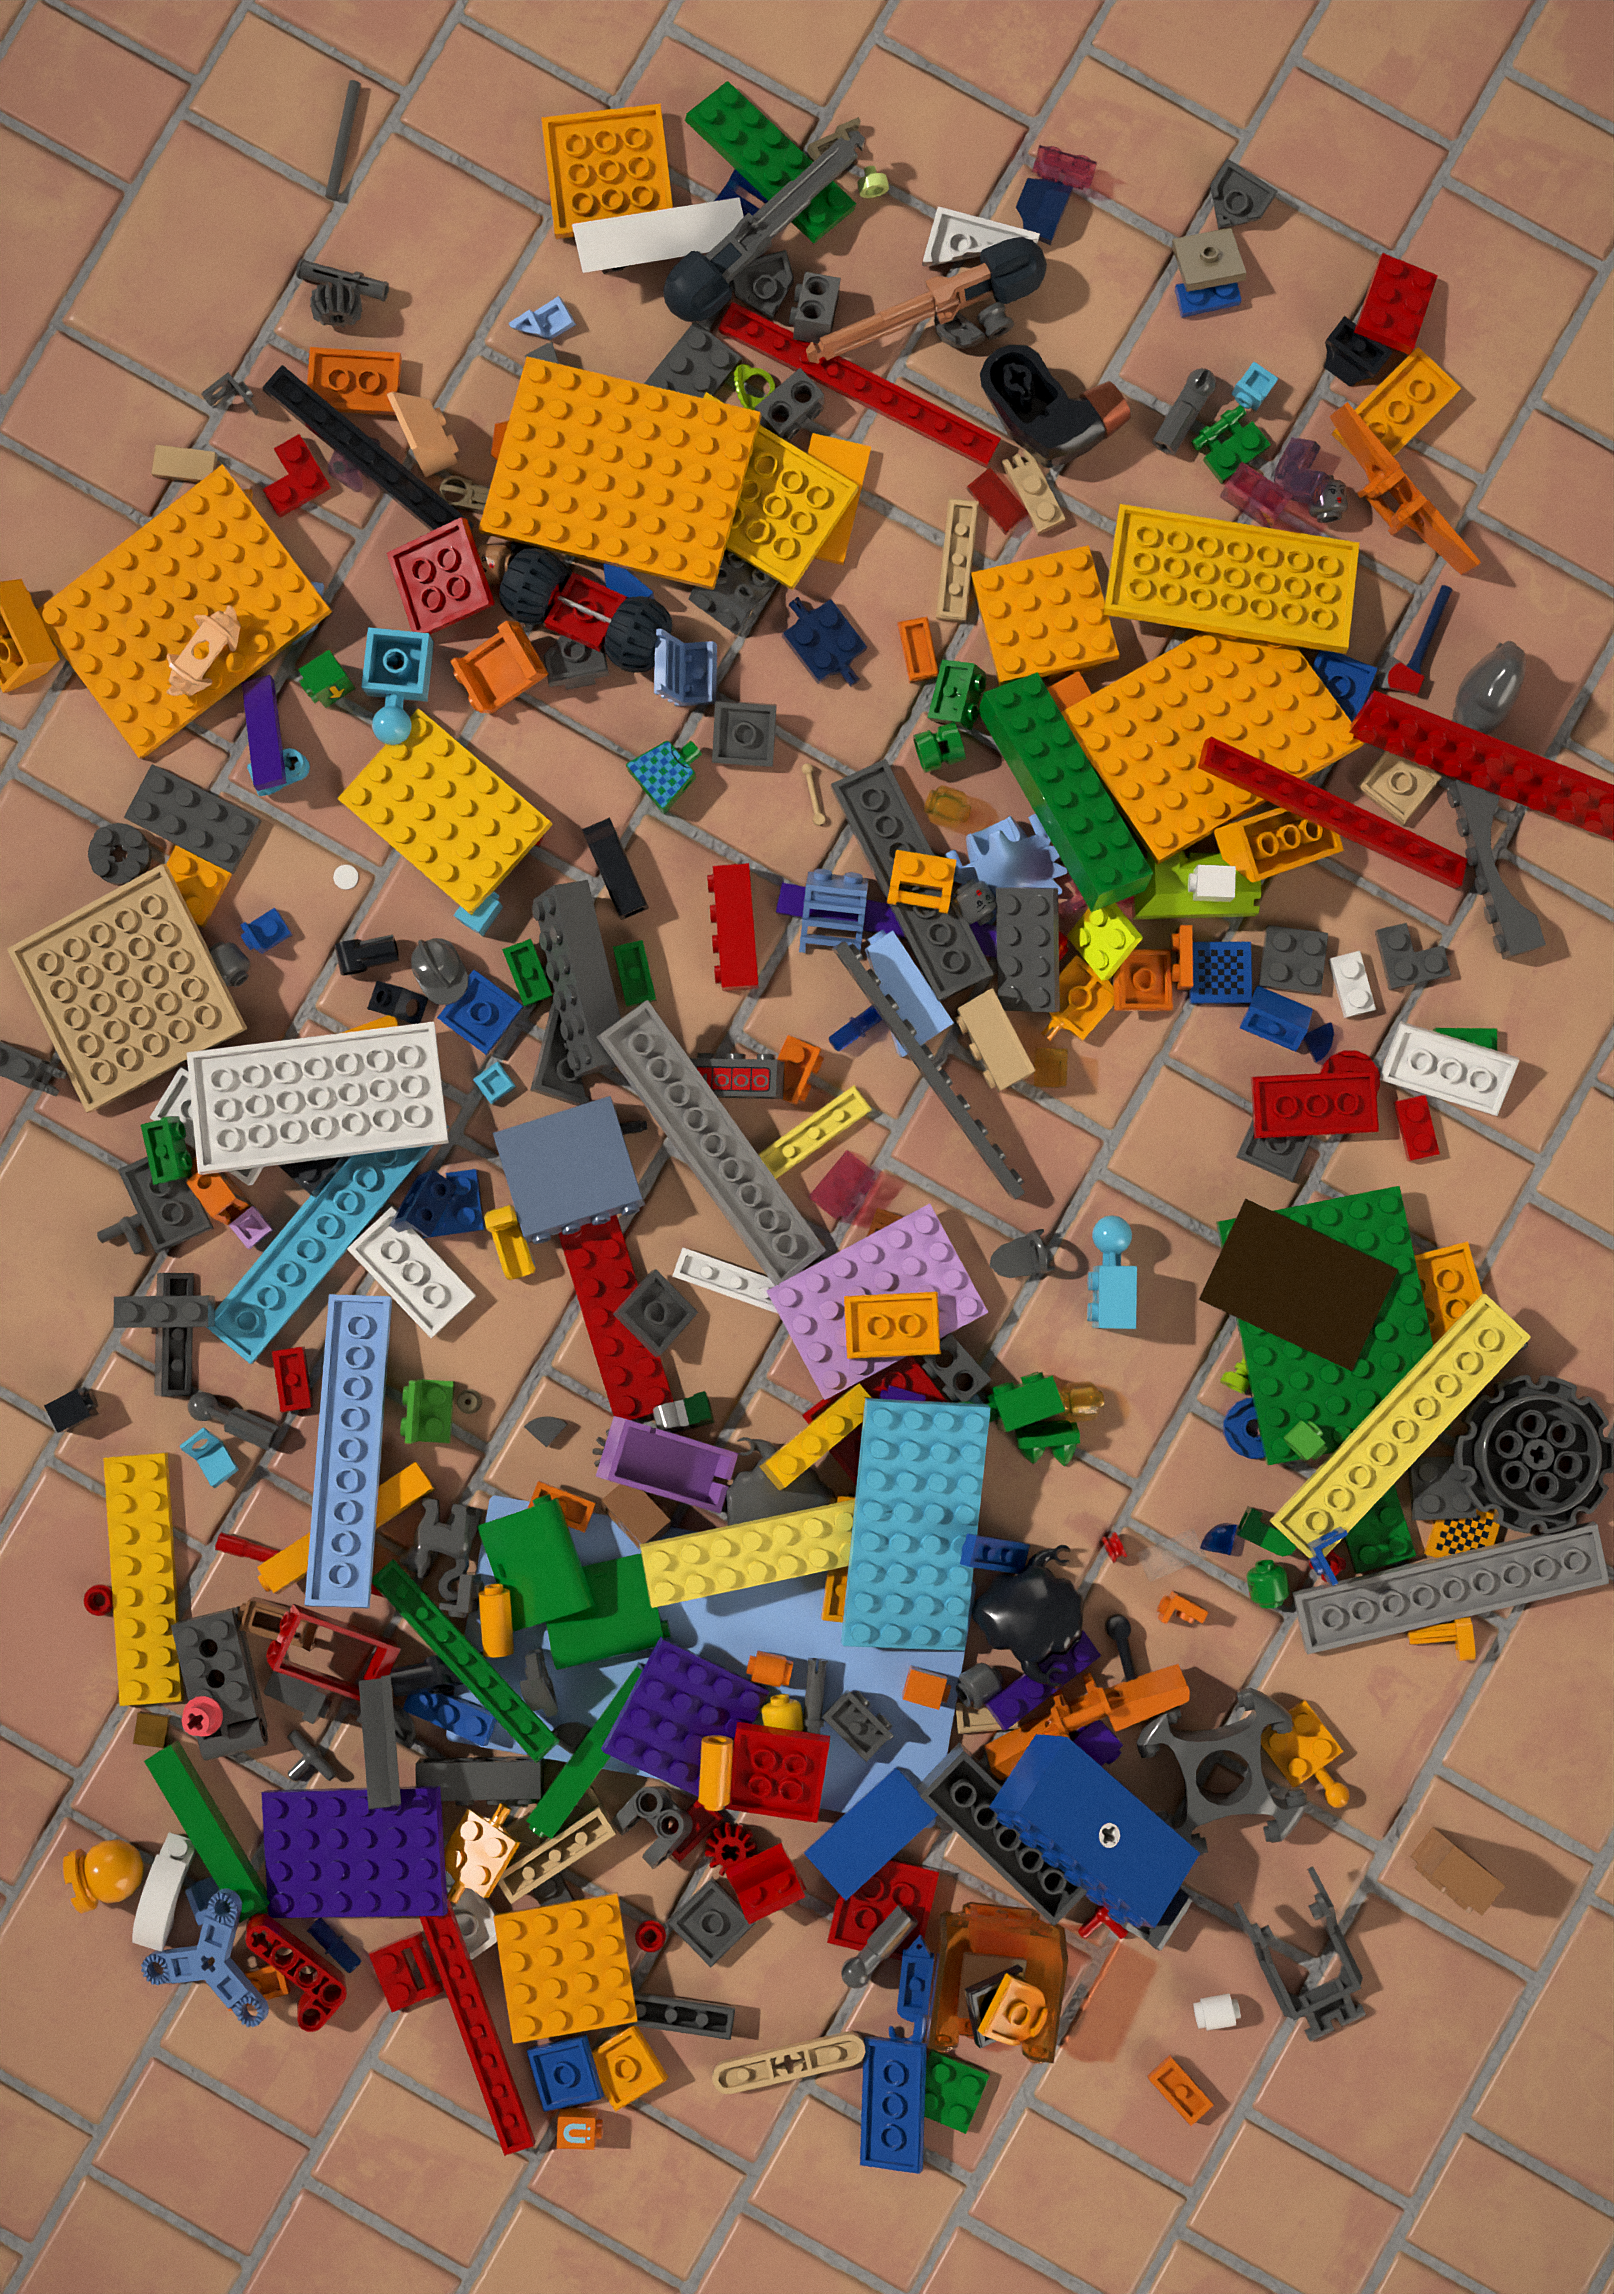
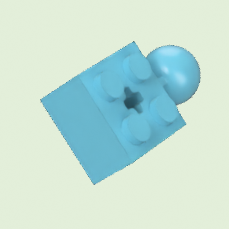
(408, 682)
(1112, 1284)

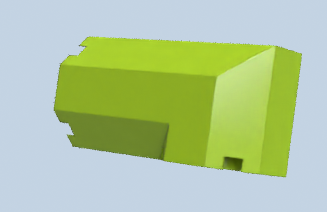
(1169, 895)

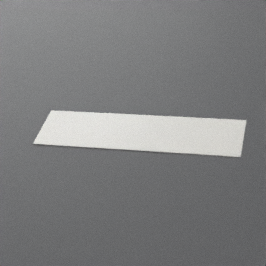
(655, 234)

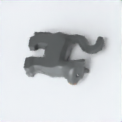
(448, 1539)

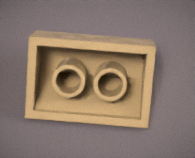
(994, 1041)

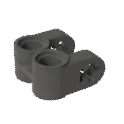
(659, 1818)

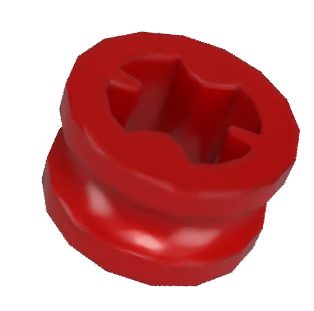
(1114, 1547)

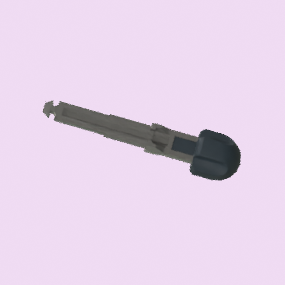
(701, 283)

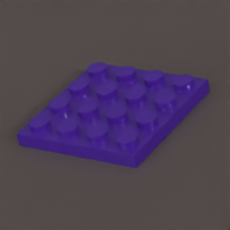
(676, 1706)

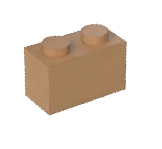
(636, 1514)

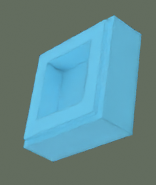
(494, 1083)

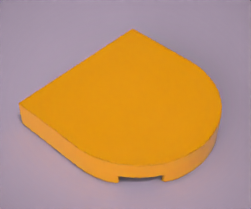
(1014, 2012)

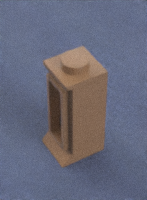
(248, 1613)

